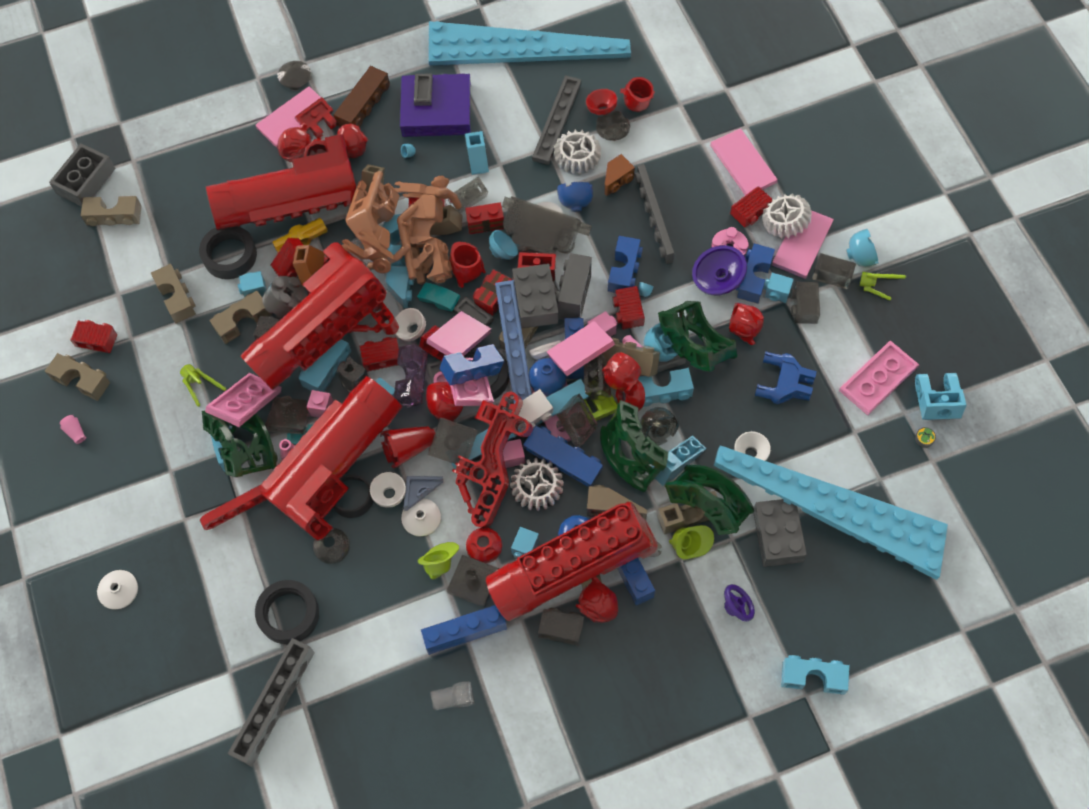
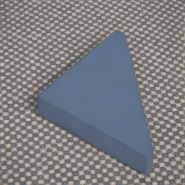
(418, 487)

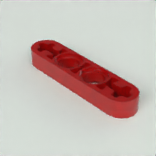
(232, 508)

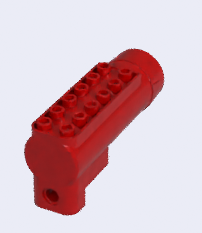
(309, 186)
(337, 301)
(309, 476)
(571, 560)

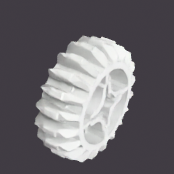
(574, 146)
(787, 216)
(521, 478)

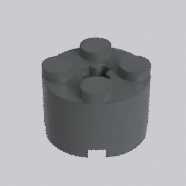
(283, 295)

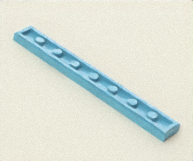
(557, 400)

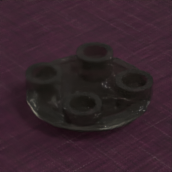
(294, 74)
(613, 126)

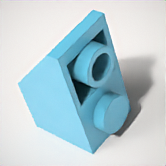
(476, 152)
(399, 284)

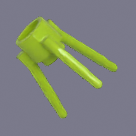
(869, 279)
(192, 375)

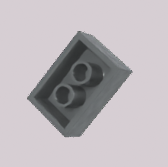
(82, 174)
(574, 286)
(535, 296)
(779, 533)

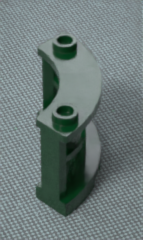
(715, 348)
(626, 426)
(231, 456)
(724, 513)

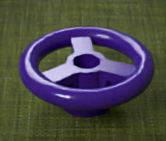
(735, 605)

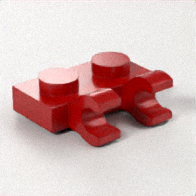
(314, 114)

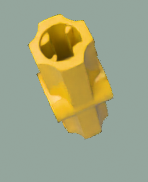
(304, 233)

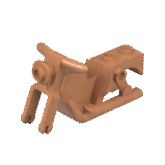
(364, 219)
(415, 229)

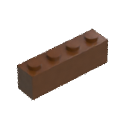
(362, 97)

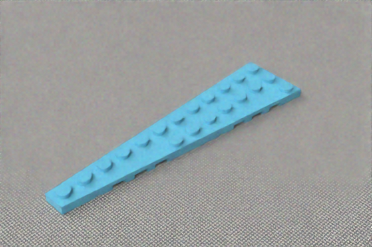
(481, 44)
(886, 526)

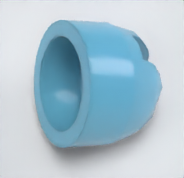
(408, 150)
(645, 289)

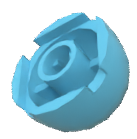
(862, 249)
(660, 342)

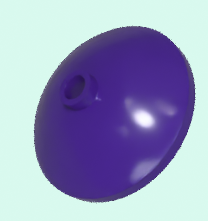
(716, 263)

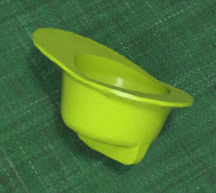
(692, 541)
(438, 559)

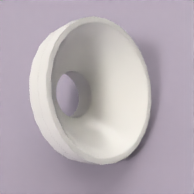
(406, 319)
(541, 351)
(755, 441)
(387, 481)

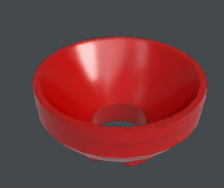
(601, 98)
(635, 396)
(484, 554)

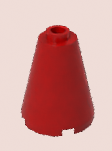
(405, 443)

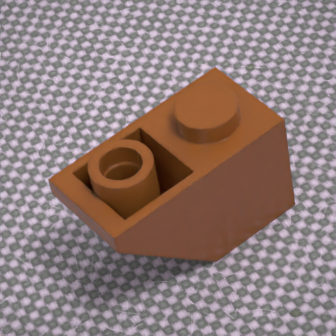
(618, 173)
(307, 261)

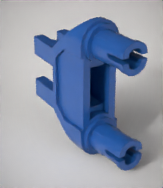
(788, 379)

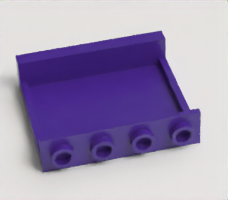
(448, 111)

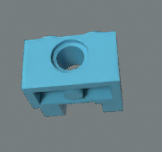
(940, 405)

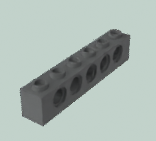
(271, 702)

